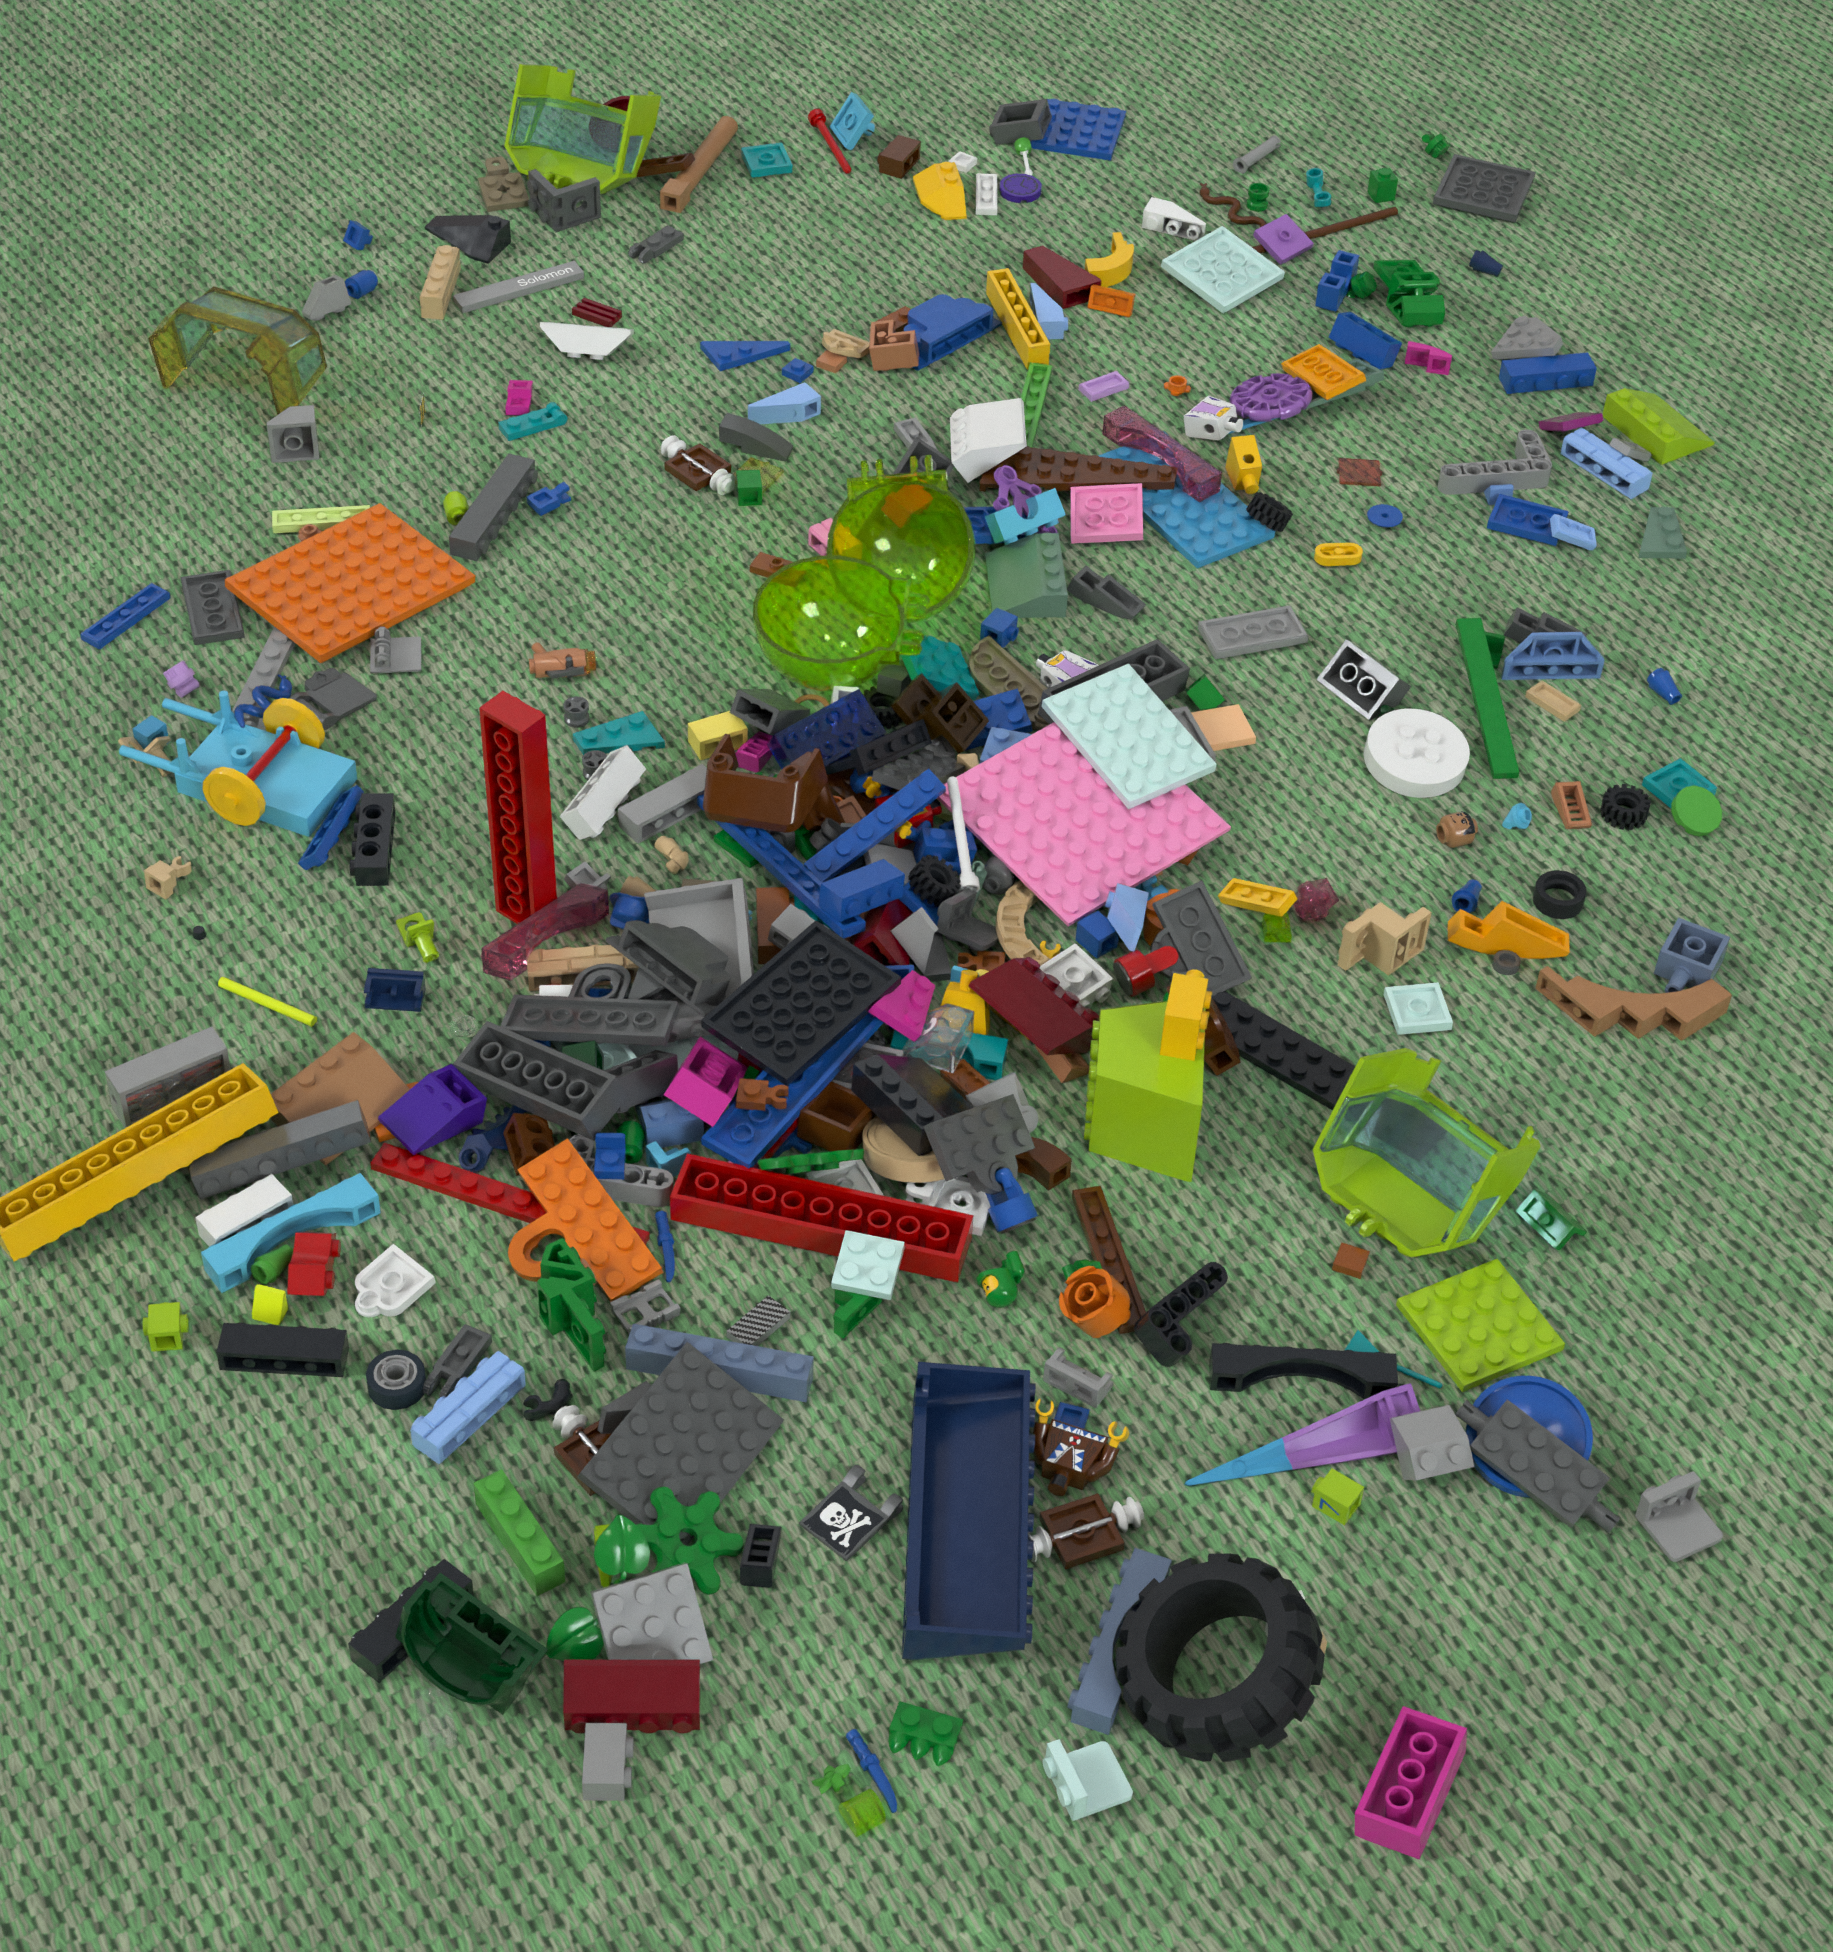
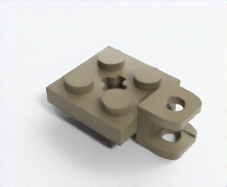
(499, 180)

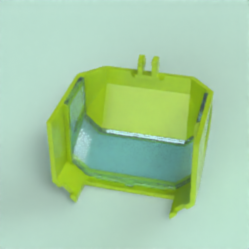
(573, 136)
(1412, 1160)

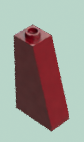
(1059, 277)
(878, 939)

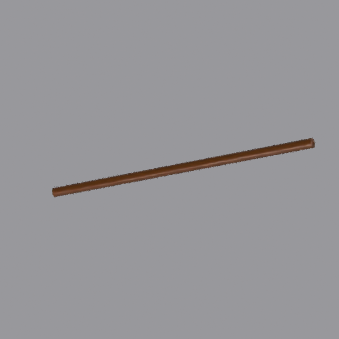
(1343, 225)

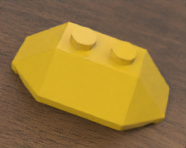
(942, 190)

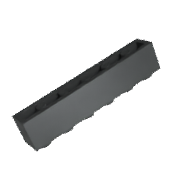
(492, 507)
(280, 1149)

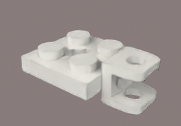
(946, 1194)

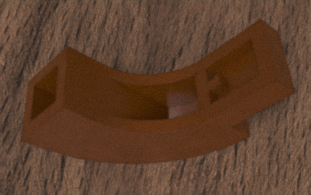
(1219, 1044)
(1045, 1164)

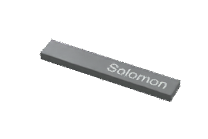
(518, 286)

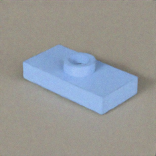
(1573, 532)

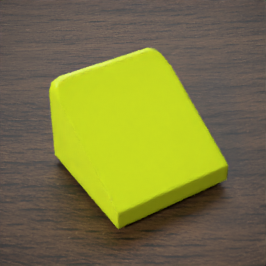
(269, 1304)

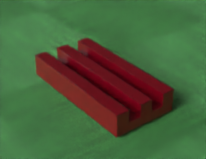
(597, 312)

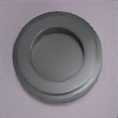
(1506, 962)

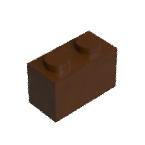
(899, 156)

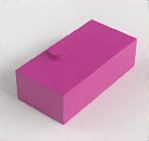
(706, 1081)
(1410, 1782)

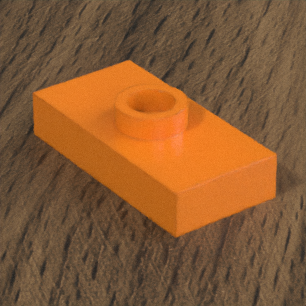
(1111, 300)

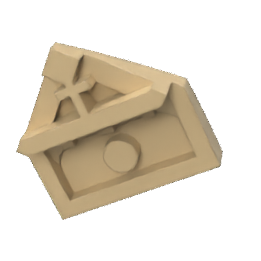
(845, 344)

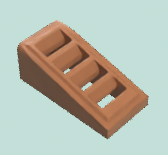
(1574, 790)

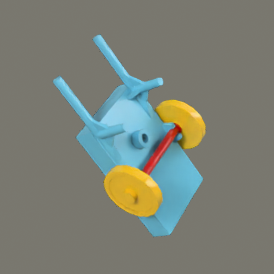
(258, 772)

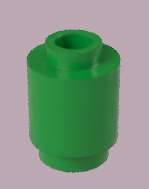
(634, 1140)

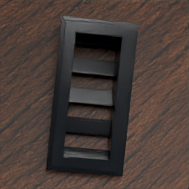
(760, 1557)

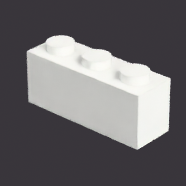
(243, 1210)

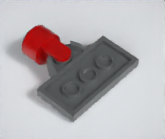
(1190, 940)

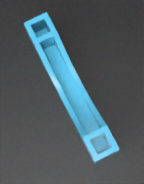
(340, 1205)

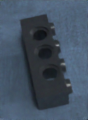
(374, 839)

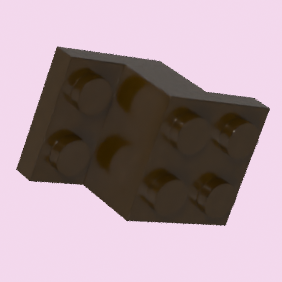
(944, 712)

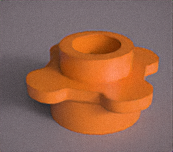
(1177, 385)

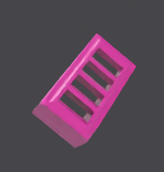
(752, 755)

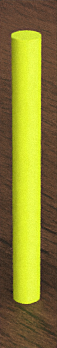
(267, 1001)

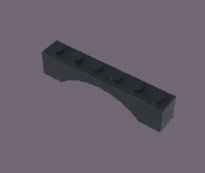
(1240, 1366)

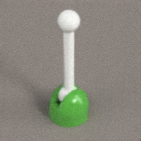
(1023, 148)

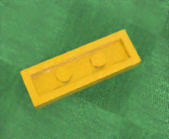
(1257, 897)

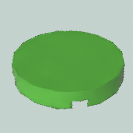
(1696, 810)

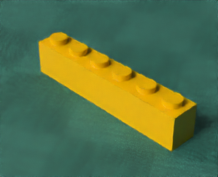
(1017, 317)

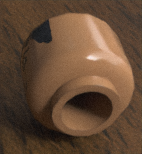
(1456, 829)

